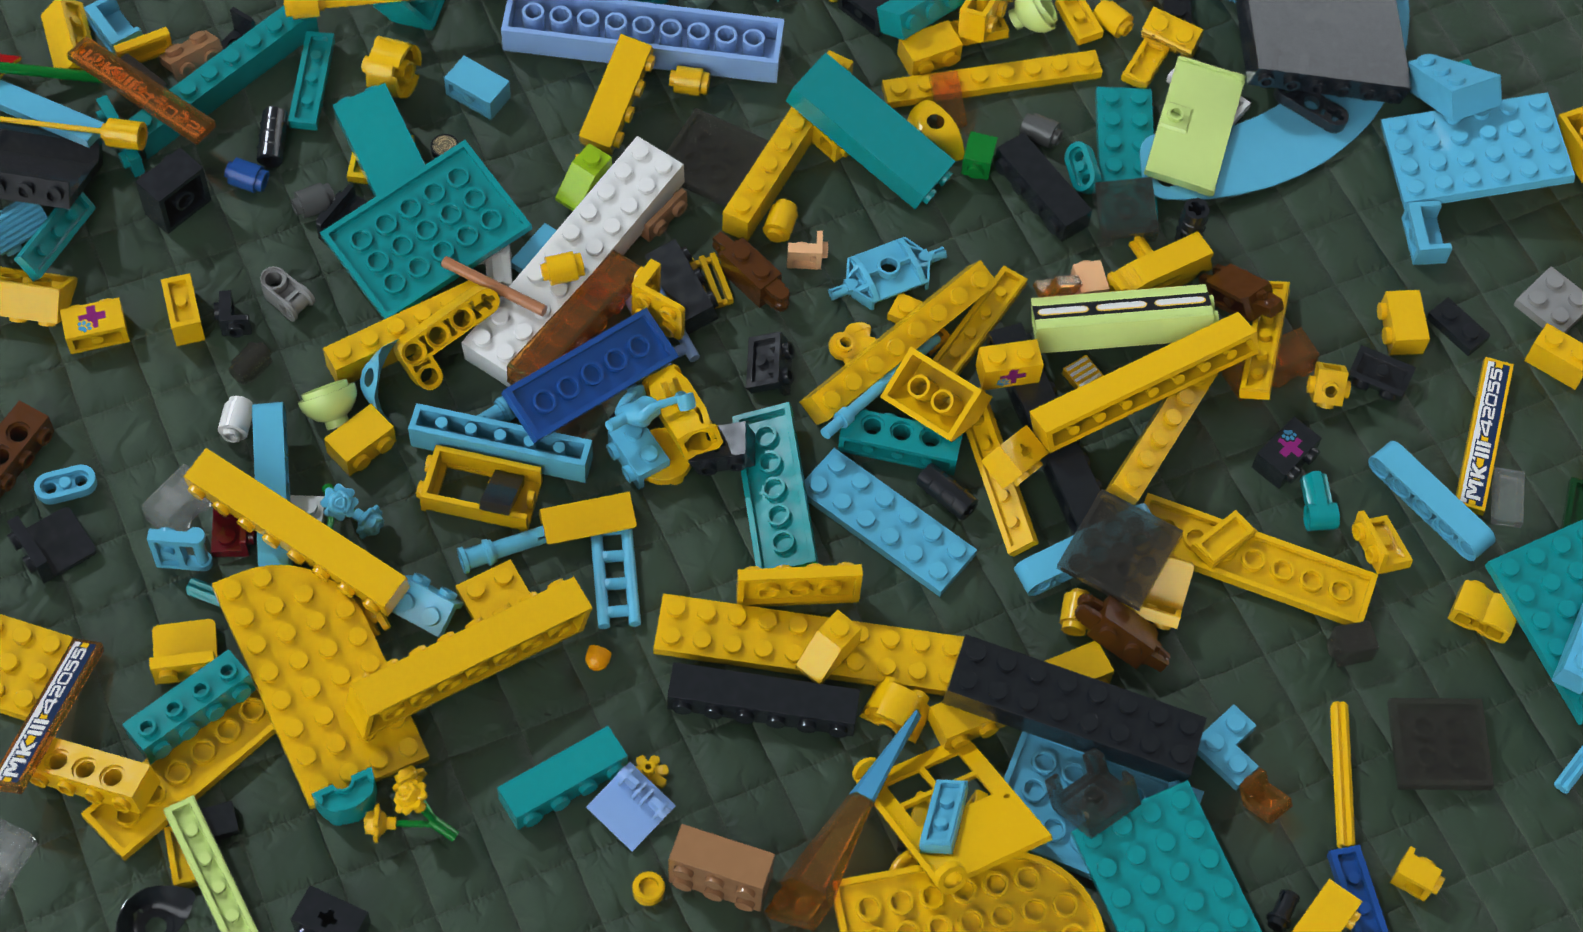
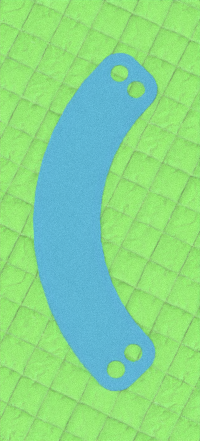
(1278, 144)

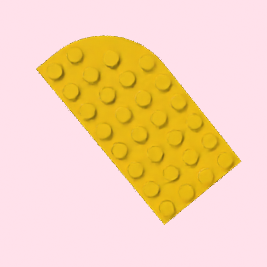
(302, 653)
(1011, 897)

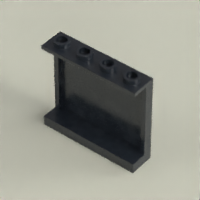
(45, 166)

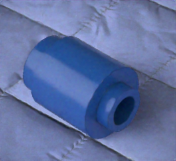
(246, 175)

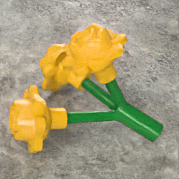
(409, 796)

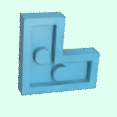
(1221, 749)

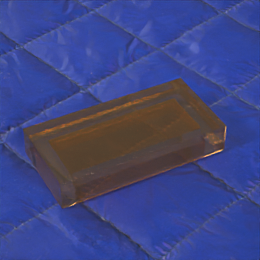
(948, 95)

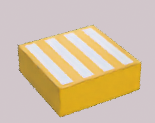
(1081, 372)

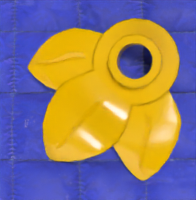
(855, 337)

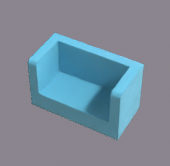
(110, 23)
(477, 87)
(1424, 233)

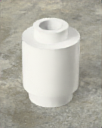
(235, 419)

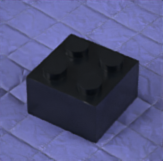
(173, 190)

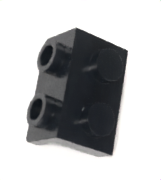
(1381, 374)

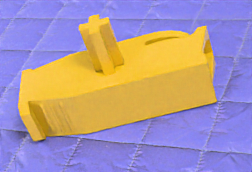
(1164, 267)
(685, 427)

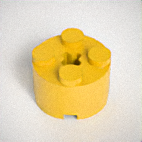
(393, 64)

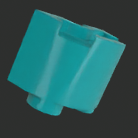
(350, 803)

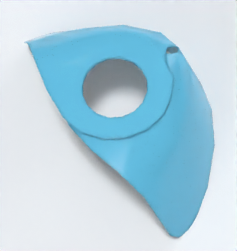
(371, 374)

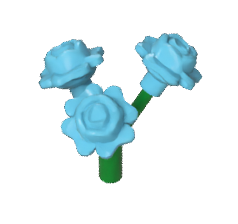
(341, 503)

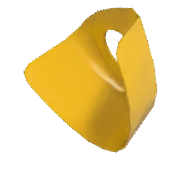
(947, 137)

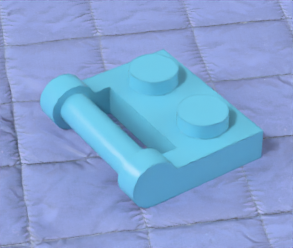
(170, 551)

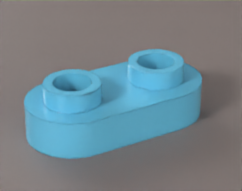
(66, 484)

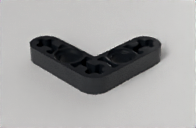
(1295, 101)

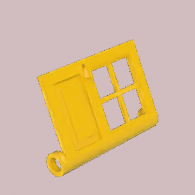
(989, 828)

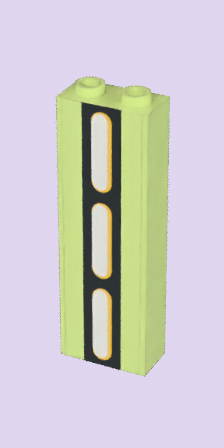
(1121, 318)

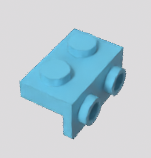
(637, 453)
(427, 605)

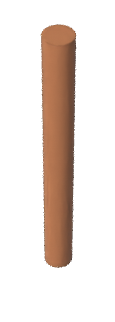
(501, 289)

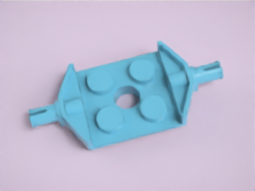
(871, 284)

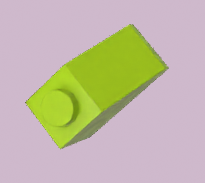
(583, 176)

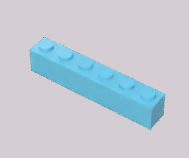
(557, 453)

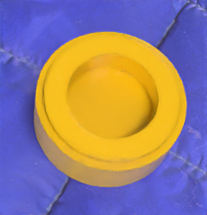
(648, 888)

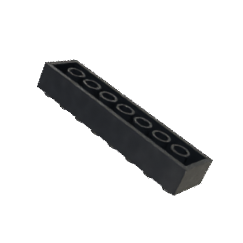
(1074, 710)

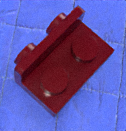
(230, 538)

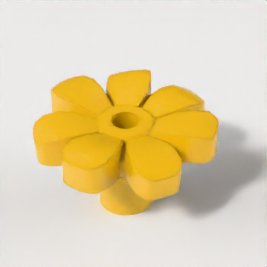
(653, 770)

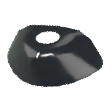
(160, 901)

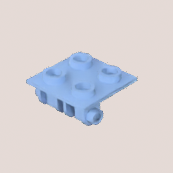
(630, 806)

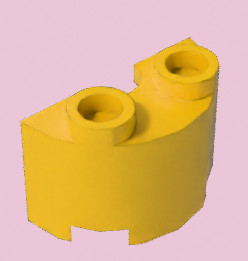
(894, 704)

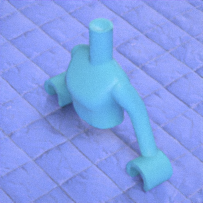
(645, 408)

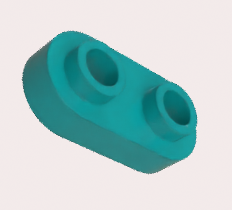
(1082, 172)

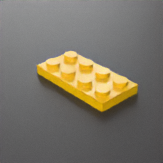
(799, 585)

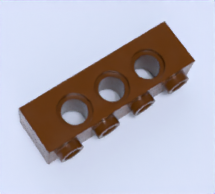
(25, 423)

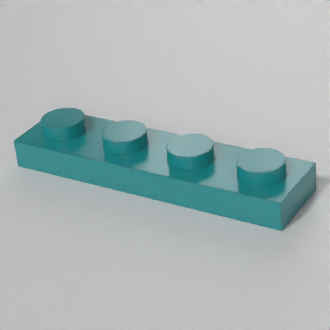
(311, 80)
(53, 237)

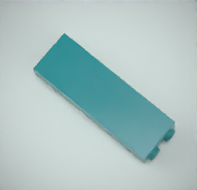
(871, 131)
(378, 137)

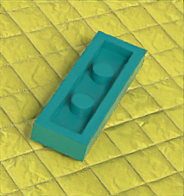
(128, 157)

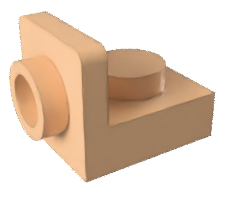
(807, 255)

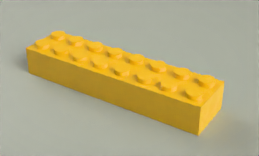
(467, 656)

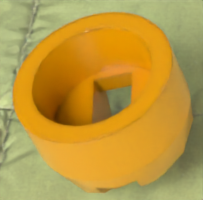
(597, 657)

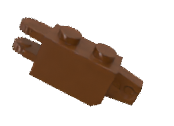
(751, 272)
(1241, 292)
(1121, 631)

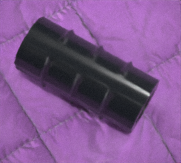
(272, 137)
(1193, 218)
(947, 491)

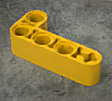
(449, 332)

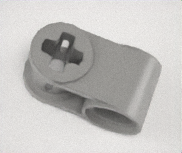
(287, 297)

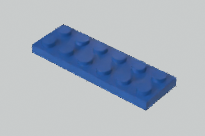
(589, 375)

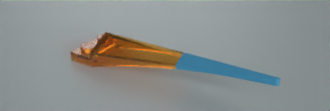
(816, 875)

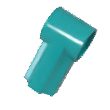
(1319, 509)

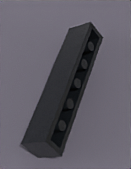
(763, 700)

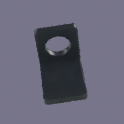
(242, 24)

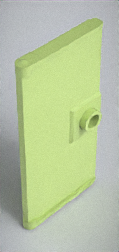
(1195, 126)

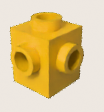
(1329, 385)

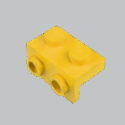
(1381, 543)

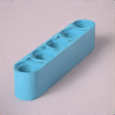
(1432, 500)
(1040, 570)

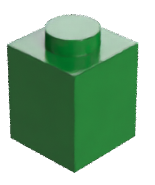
(979, 155)

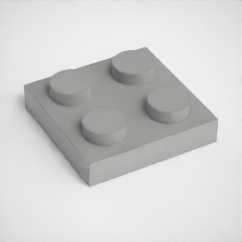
(1552, 301)

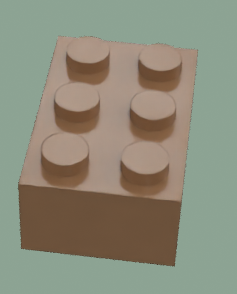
(720, 868)

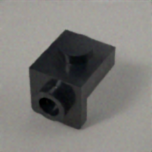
(230, 324)

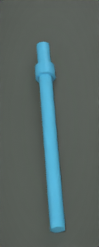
(846, 415)

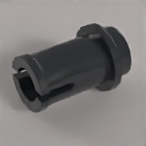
(1283, 910)

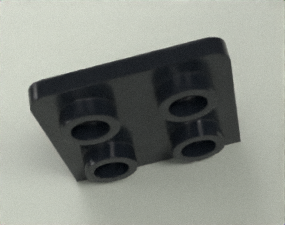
(51, 543)

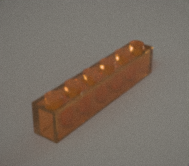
(579, 317)

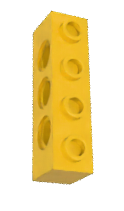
(96, 776)

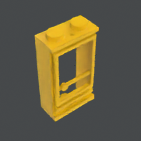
(485, 465)

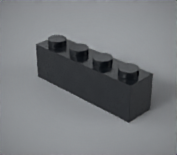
(1042, 187)

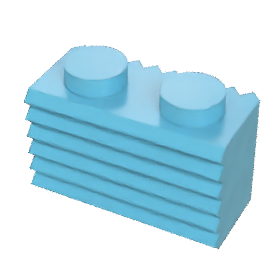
(18, 225)

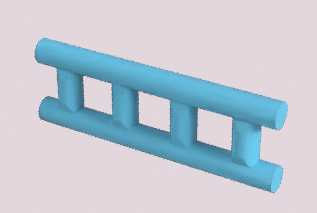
(604, 584)

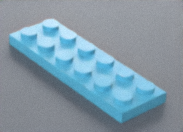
(888, 522)

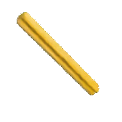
(1342, 774)

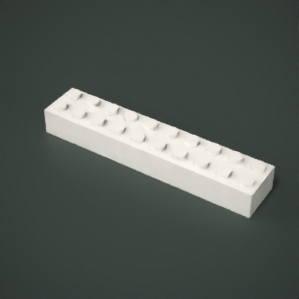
(604, 221)

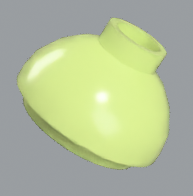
(1034, 15)
(329, 403)

